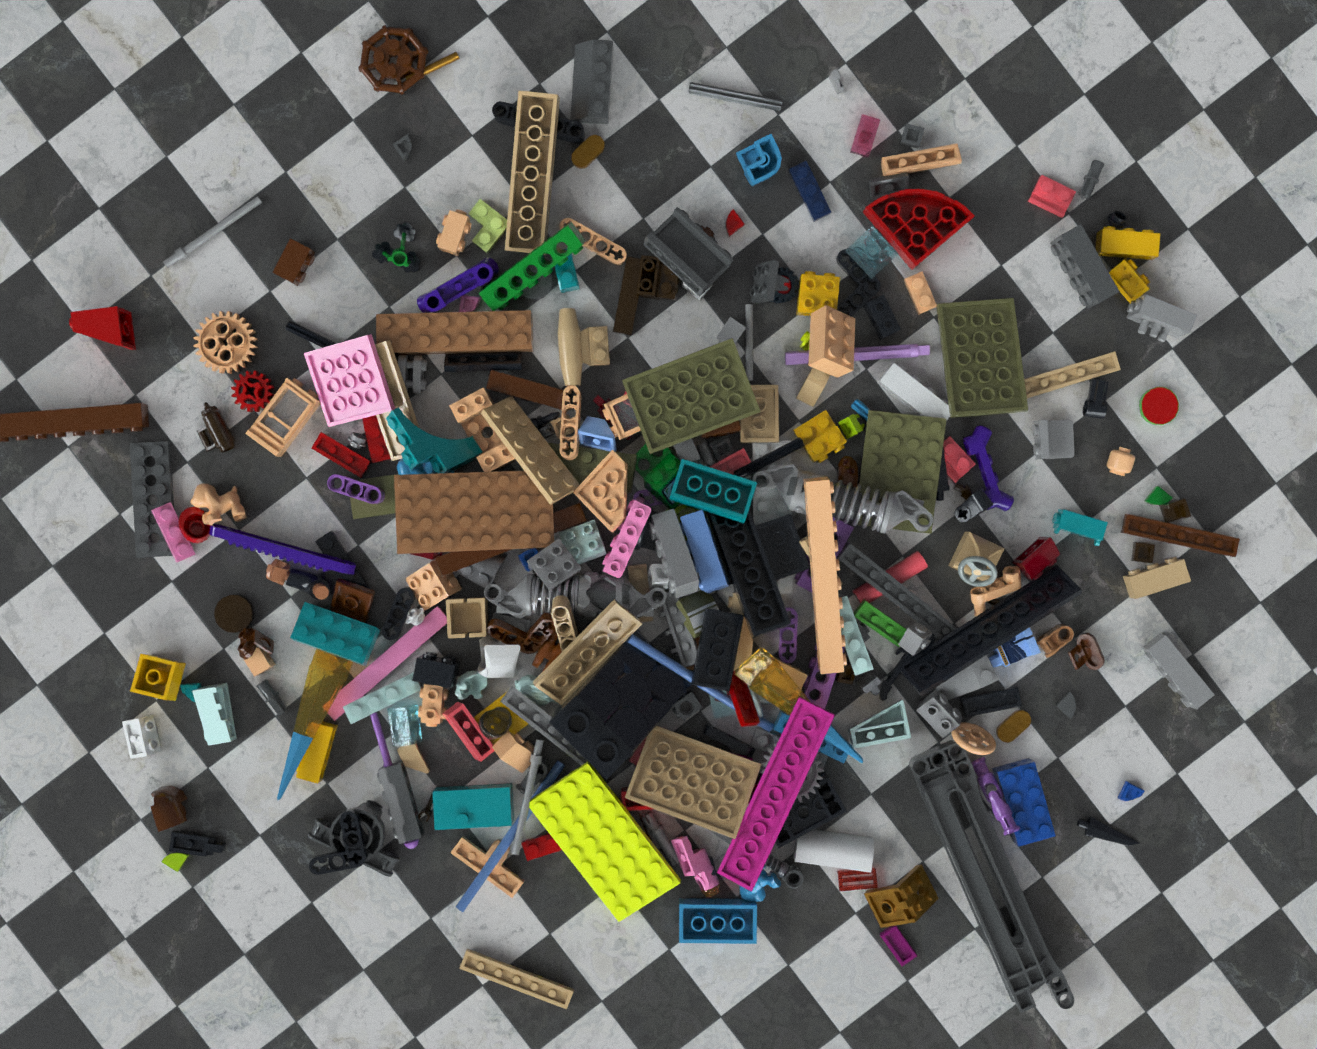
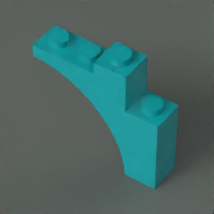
(423, 447)

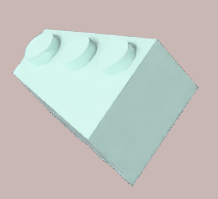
(215, 713)
(882, 727)

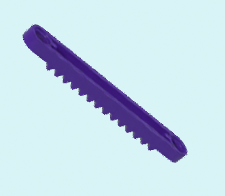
(282, 549)

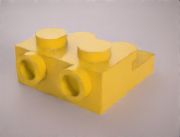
(820, 437)

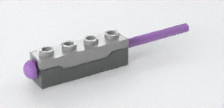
(398, 794)

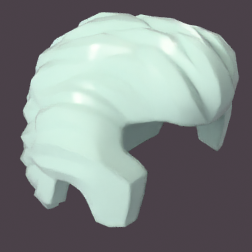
(470, 683)

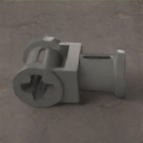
(540, 774)

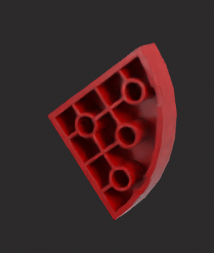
(917, 221)

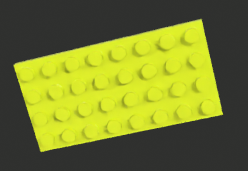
(604, 841)

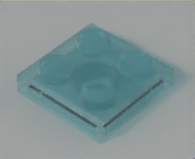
(871, 252)

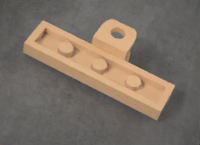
(477, 858)

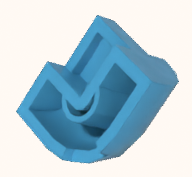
(760, 160)

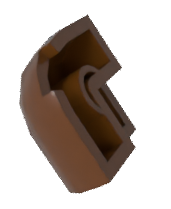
(168, 807)

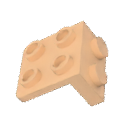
(431, 586)

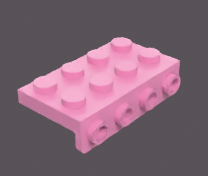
(626, 540)

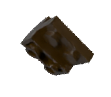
(656, 280)

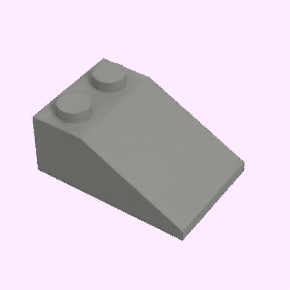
(970, 679)

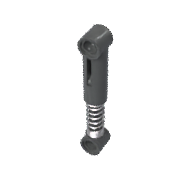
(781, 868)

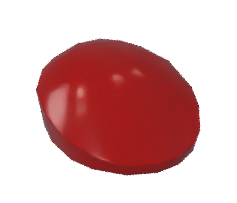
(193, 526)

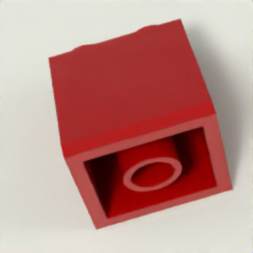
(105, 324)

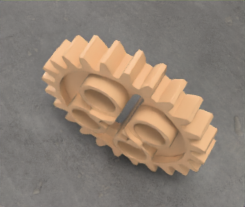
(212, 331)

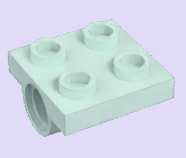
(583, 542)

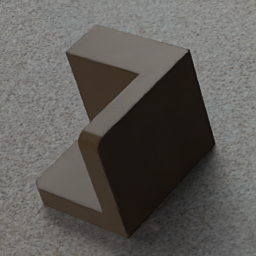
(1175, 510)

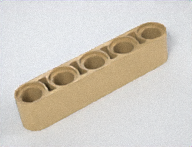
(565, 633)

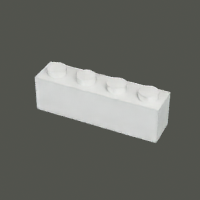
(912, 393)

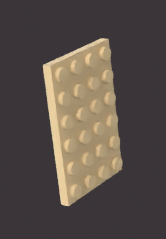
(693, 781)

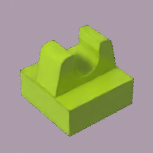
(851, 426)

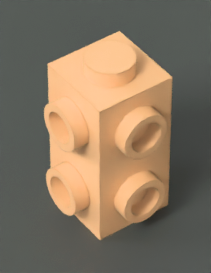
(455, 228)
(432, 704)

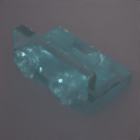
(404, 725)

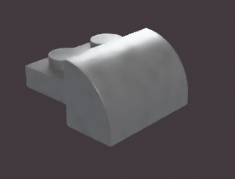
(484, 572)

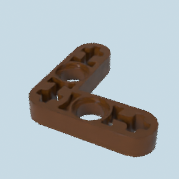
(523, 638)

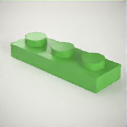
(880, 622)

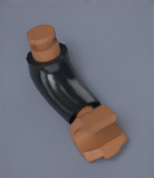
(300, 579)

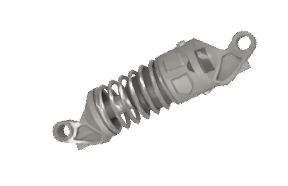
(848, 501)

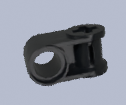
(973, 505)

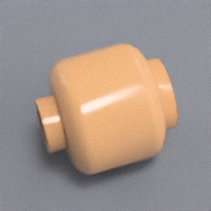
(1120, 461)

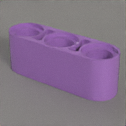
(347, 485)

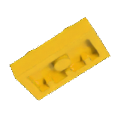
(1128, 280)

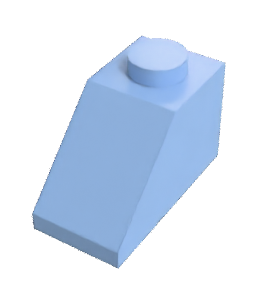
(596, 434)

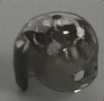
(499, 718)

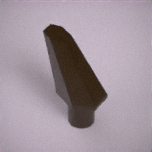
(964, 490)

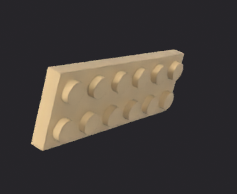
(399, 396)
(530, 449)
(587, 652)

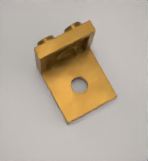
(903, 899)

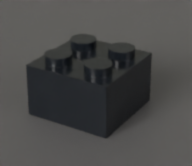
(436, 670)

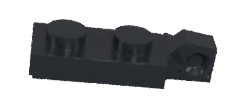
(194, 844)

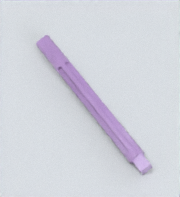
(867, 353)

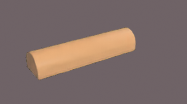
(921, 160)

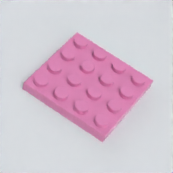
(349, 380)

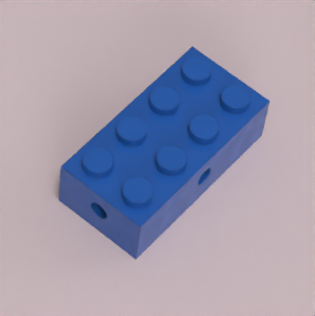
(1026, 799)

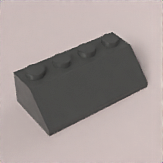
(592, 81)

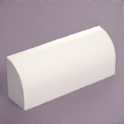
(835, 850)

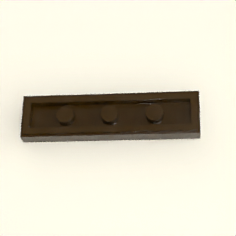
(628, 298)

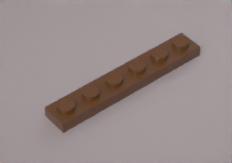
(1180, 535)

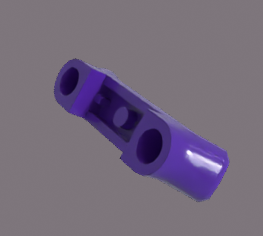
(458, 286)
(976, 445)

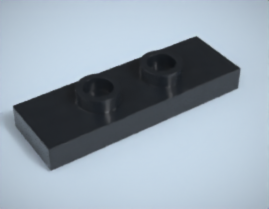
(991, 702)

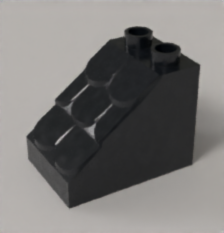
(618, 707)

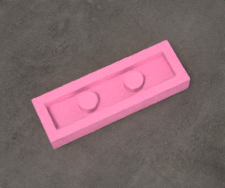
(169, 526)

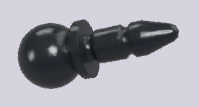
(541, 422)

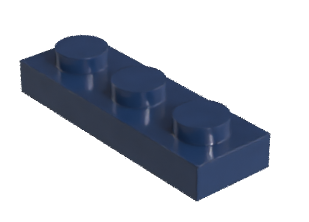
(809, 191)

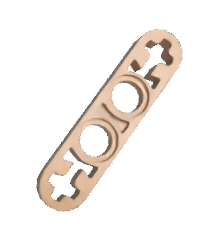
(594, 239)
(570, 423)

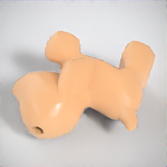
(206, 497)

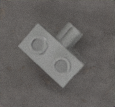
(1160, 317)

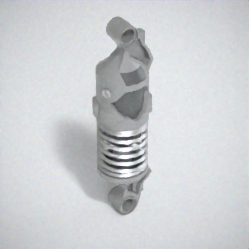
(587, 596)

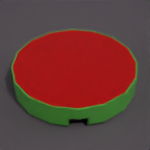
(1158, 406)

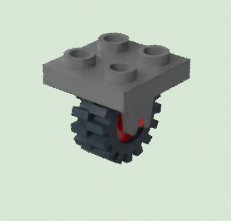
(773, 283)

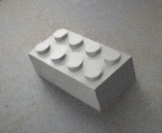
(674, 553)

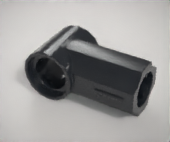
(1095, 404)

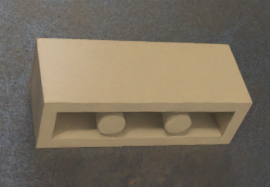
(1156, 577)

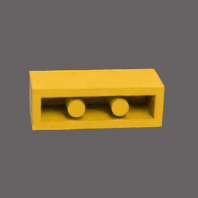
(1128, 243)
(316, 757)

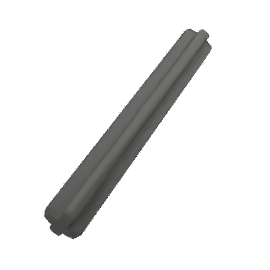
(735, 96)

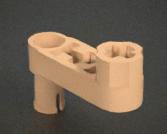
(1001, 586)

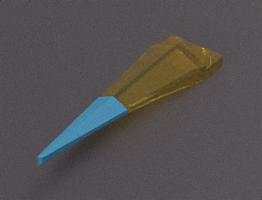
(323, 683)
(774, 684)

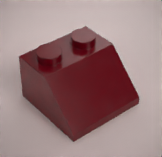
(1037, 557)

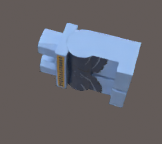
(1015, 649)

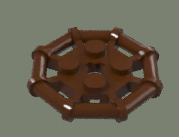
(389, 49)

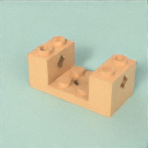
(468, 414)

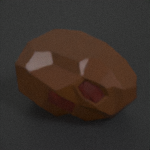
(847, 471)

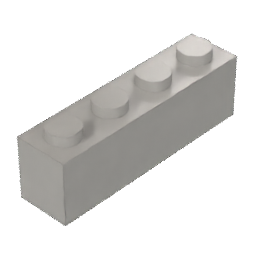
(1177, 671)

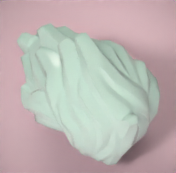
(527, 688)

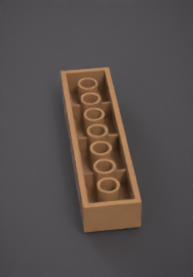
(456, 332)

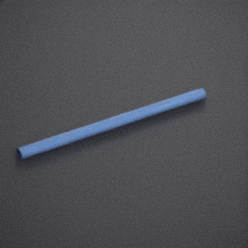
(687, 674)
(504, 844)

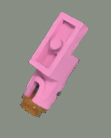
(697, 864)

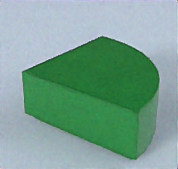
(1158, 496)

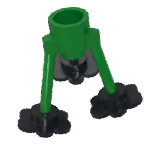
(399, 256)

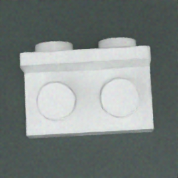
(141, 736)

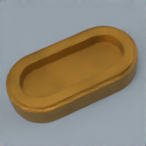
(588, 151)
(1013, 726)

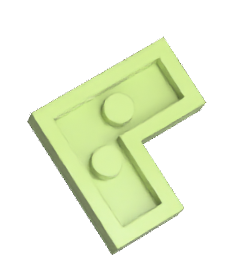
(493, 225)

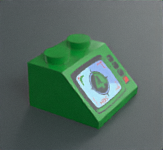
(661, 480)

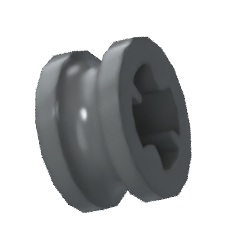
(546, 431)

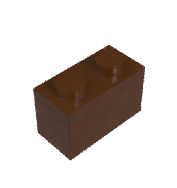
(294, 262)

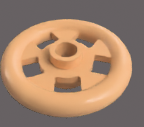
(974, 738)

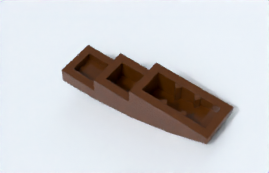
(525, 389)

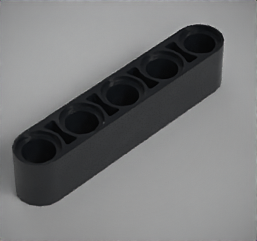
(564, 134)

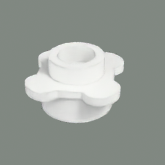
(415, 616)

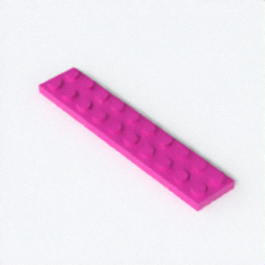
(776, 793)

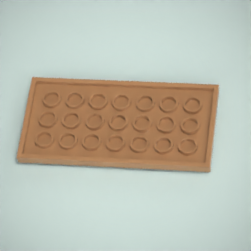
(470, 512)

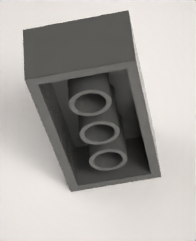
(1083, 267)

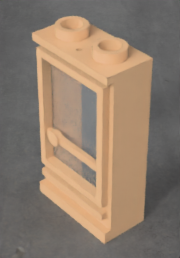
(284, 417)
(622, 417)

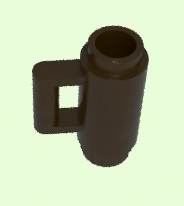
(217, 429)

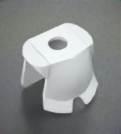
(498, 659)

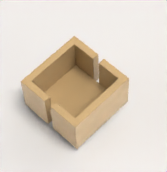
(467, 617)

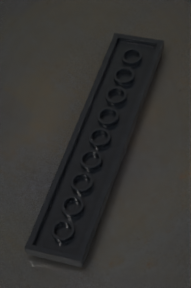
(989, 630)

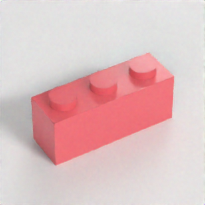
(468, 731)

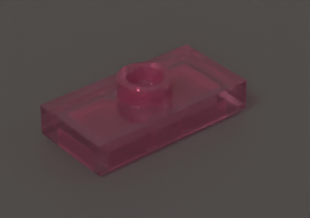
(865, 136)

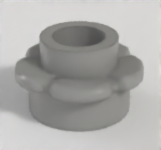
(357, 440)

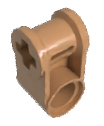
(1053, 639)

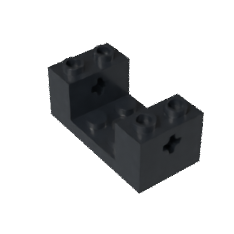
(822, 808)

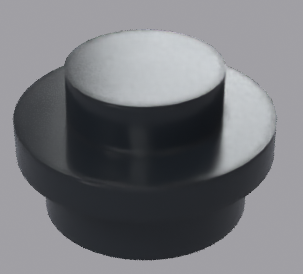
(1117, 219)

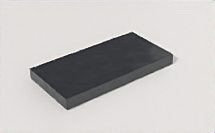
(717, 649)

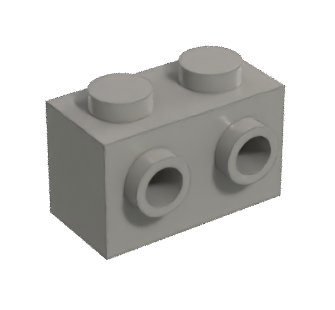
(939, 713)

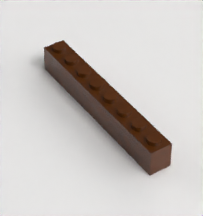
(74, 420)

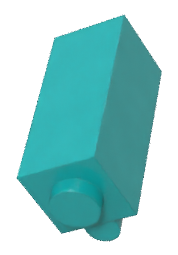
(1079, 525)

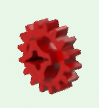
(259, 387)

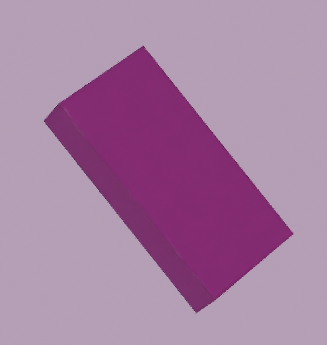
(898, 945)

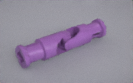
(999, 807)

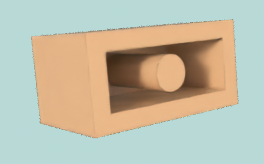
(514, 751)

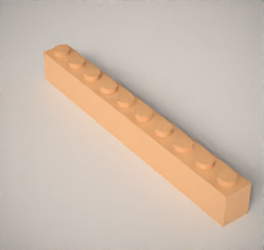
(824, 574)

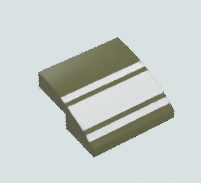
(694, 608)

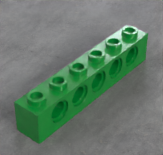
(568, 234)

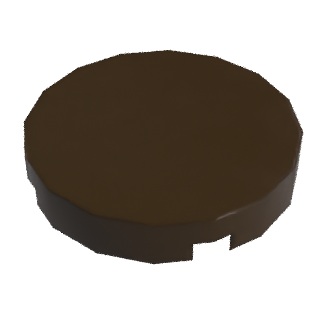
(233, 613)

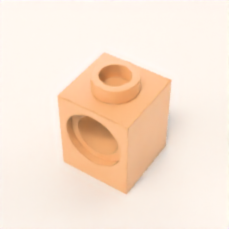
(259, 662)

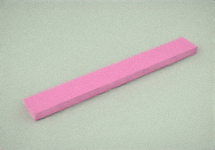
(388, 661)

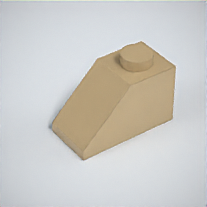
(812, 386)

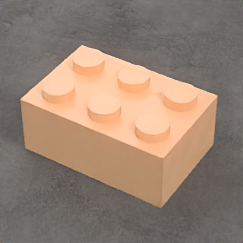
(832, 341)

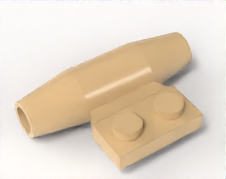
(579, 347)

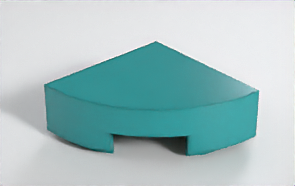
(188, 688)

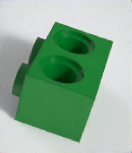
(643, 454)

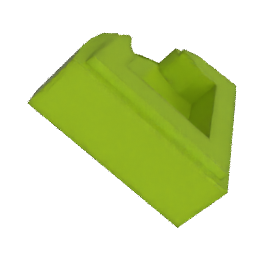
(175, 860)

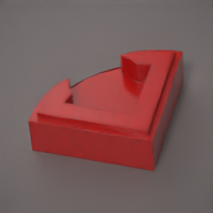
(733, 223)

